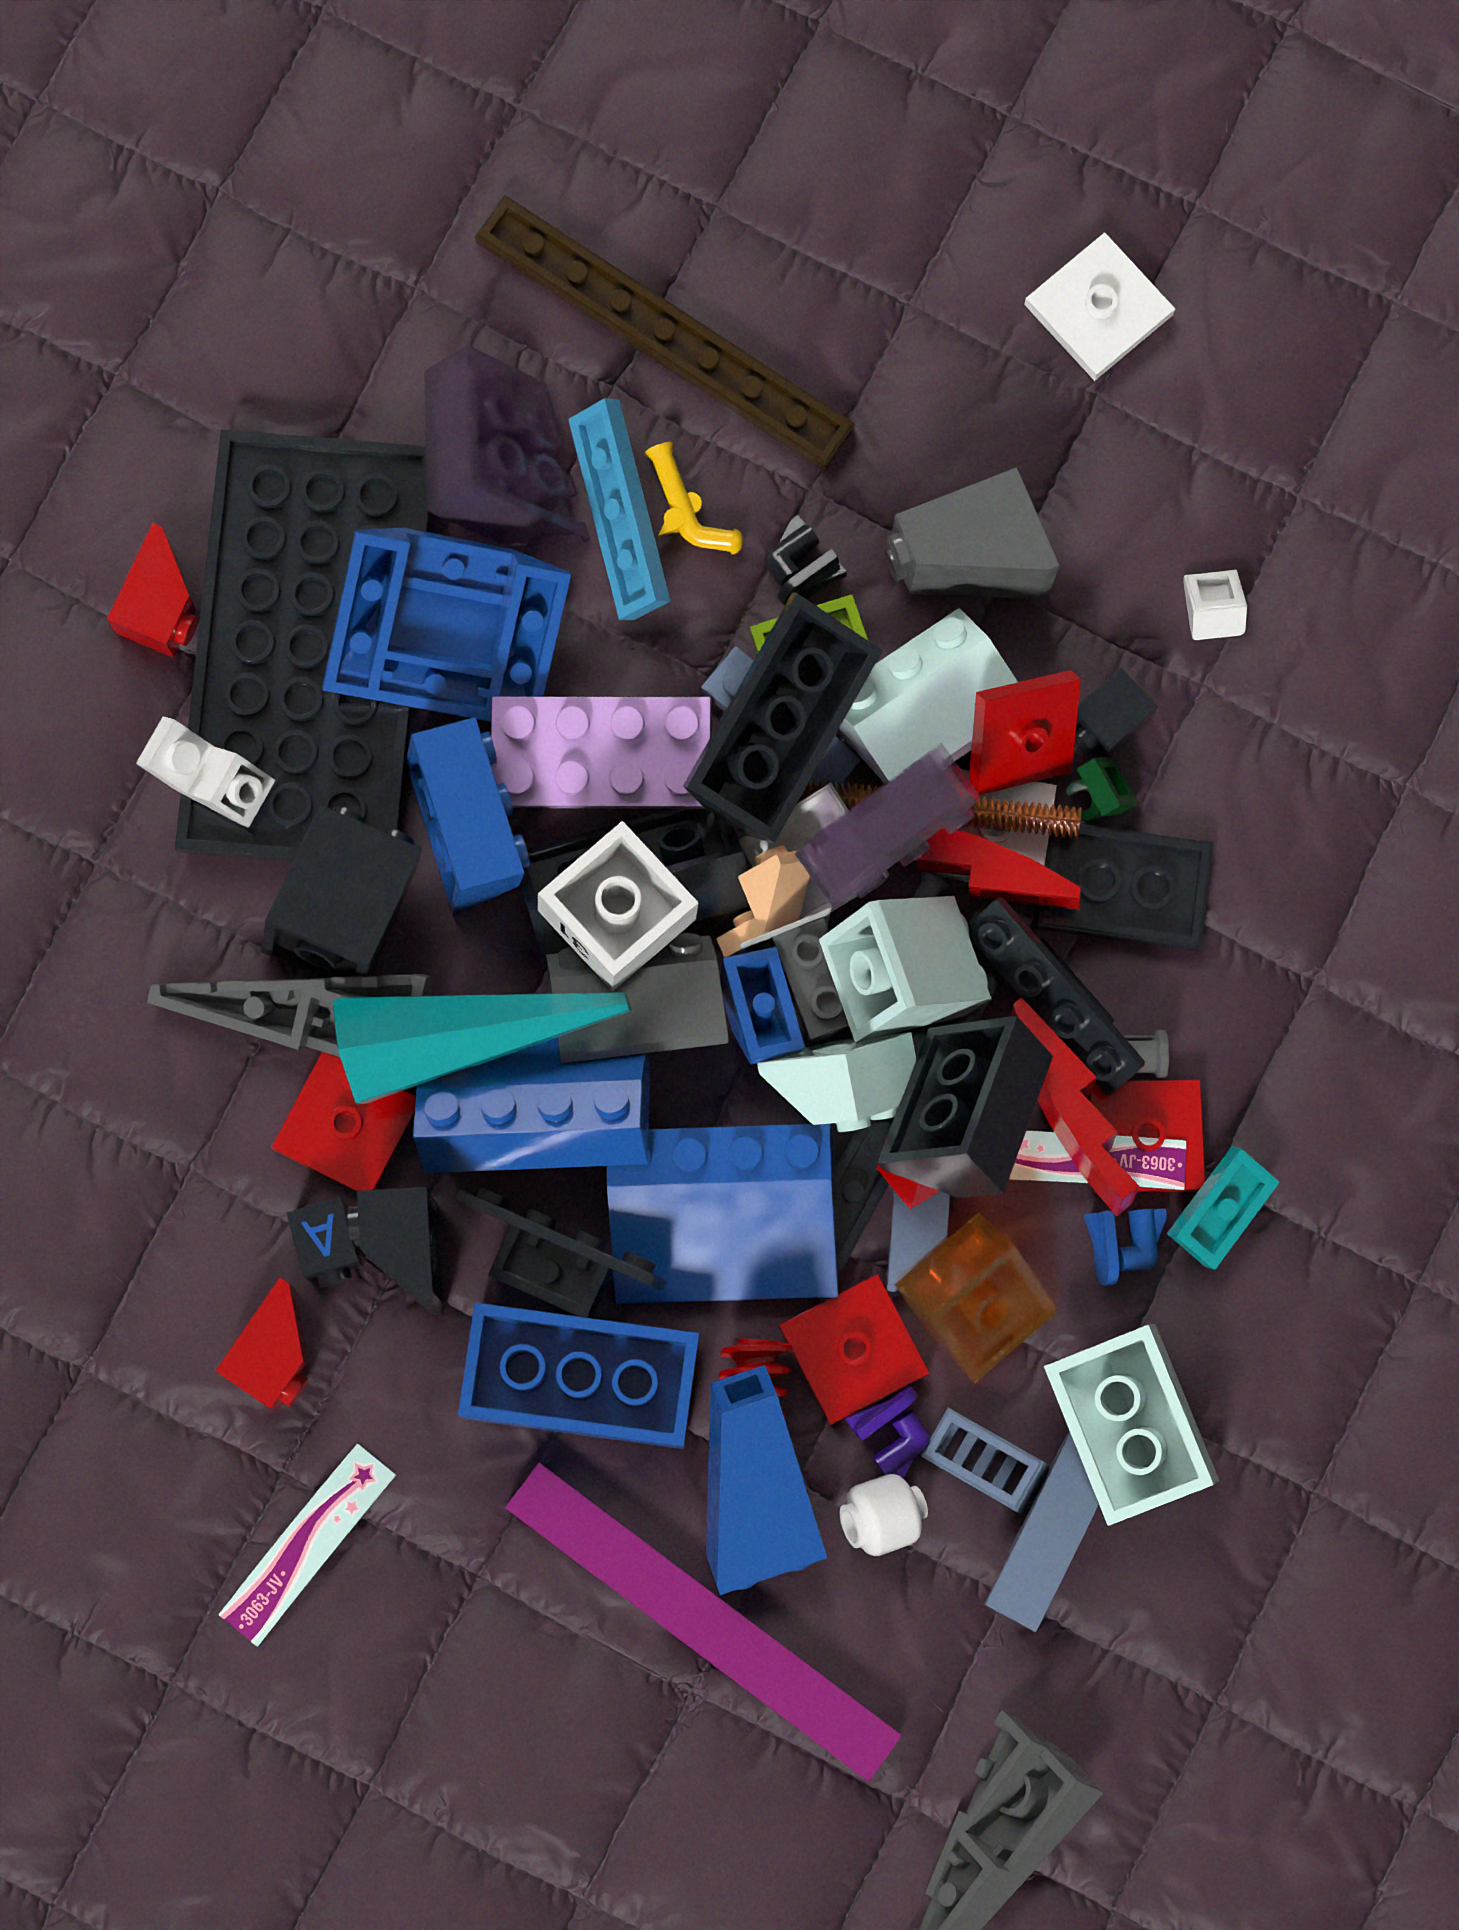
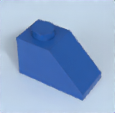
(760, 1005)

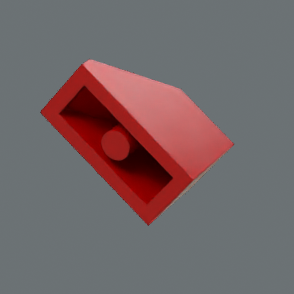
(154, 599)
(270, 1351)

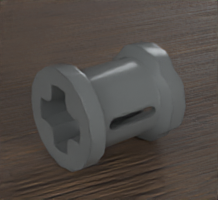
(1153, 1050)

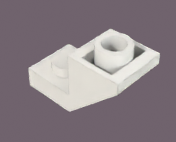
(205, 772)

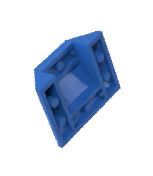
(443, 622)

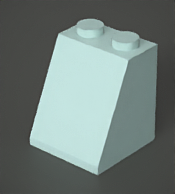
(904, 966)

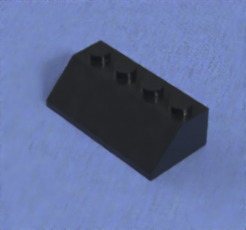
(781, 720)
(688, 842)

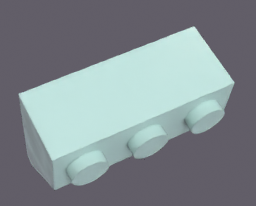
(924, 696)
(1131, 1424)

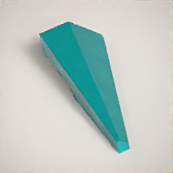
(416, 1039)

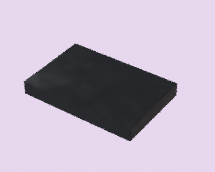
(1131, 886)

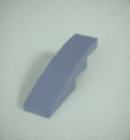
(1045, 1540)

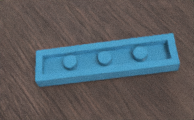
(619, 509)

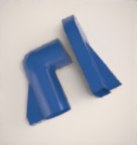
(1142, 1255)

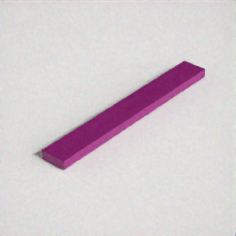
(703, 1622)

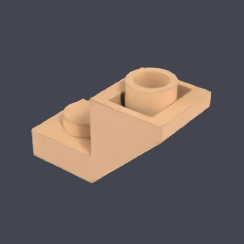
(774, 894)

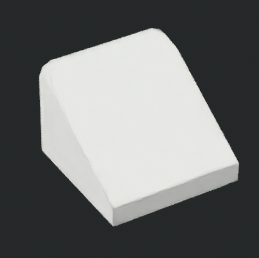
(1215, 604)

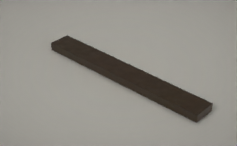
(665, 333)

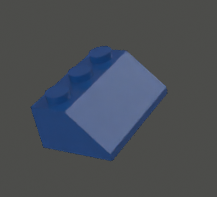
(465, 813)

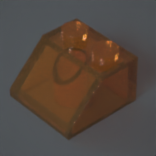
(977, 1297)

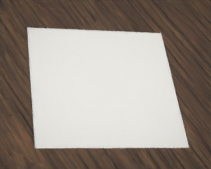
(765, 940)

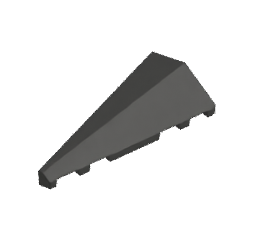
(282, 1010)
(1016, 1817)

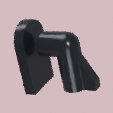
(780, 560)

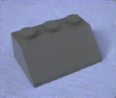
(671, 998)

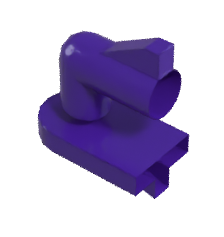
(913, 1435)

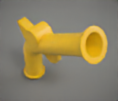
(684, 505)

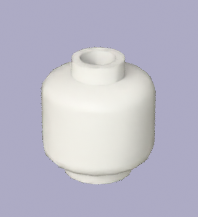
(883, 1514)

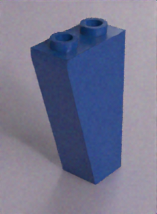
(756, 1493)

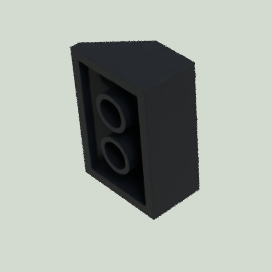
(967, 1107)
(402, 1239)

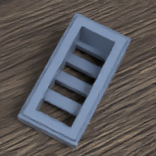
(1029, 1483)

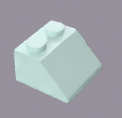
(845, 1079)

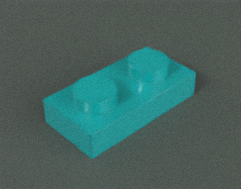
(1223, 1207)

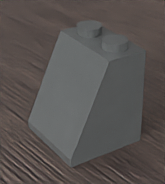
(974, 543)

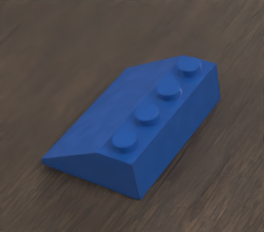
(535, 1113)
(729, 1214)

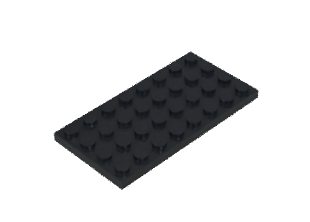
(267, 628)

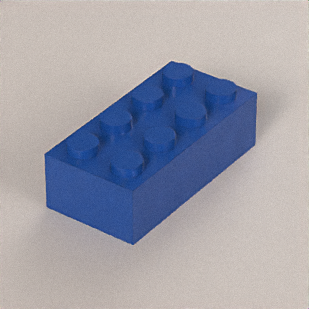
(578, 1375)

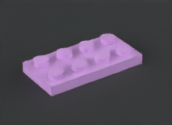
(599, 750)

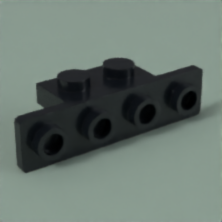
(1055, 994)
(552, 1265)

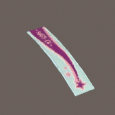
(1046, 1159)
(306, 1544)

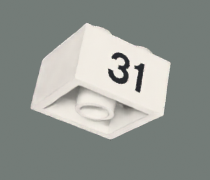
(617, 906)

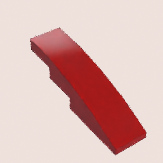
(997, 871)
(1075, 1119)

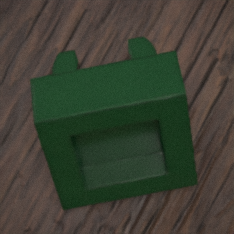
(1107, 787)

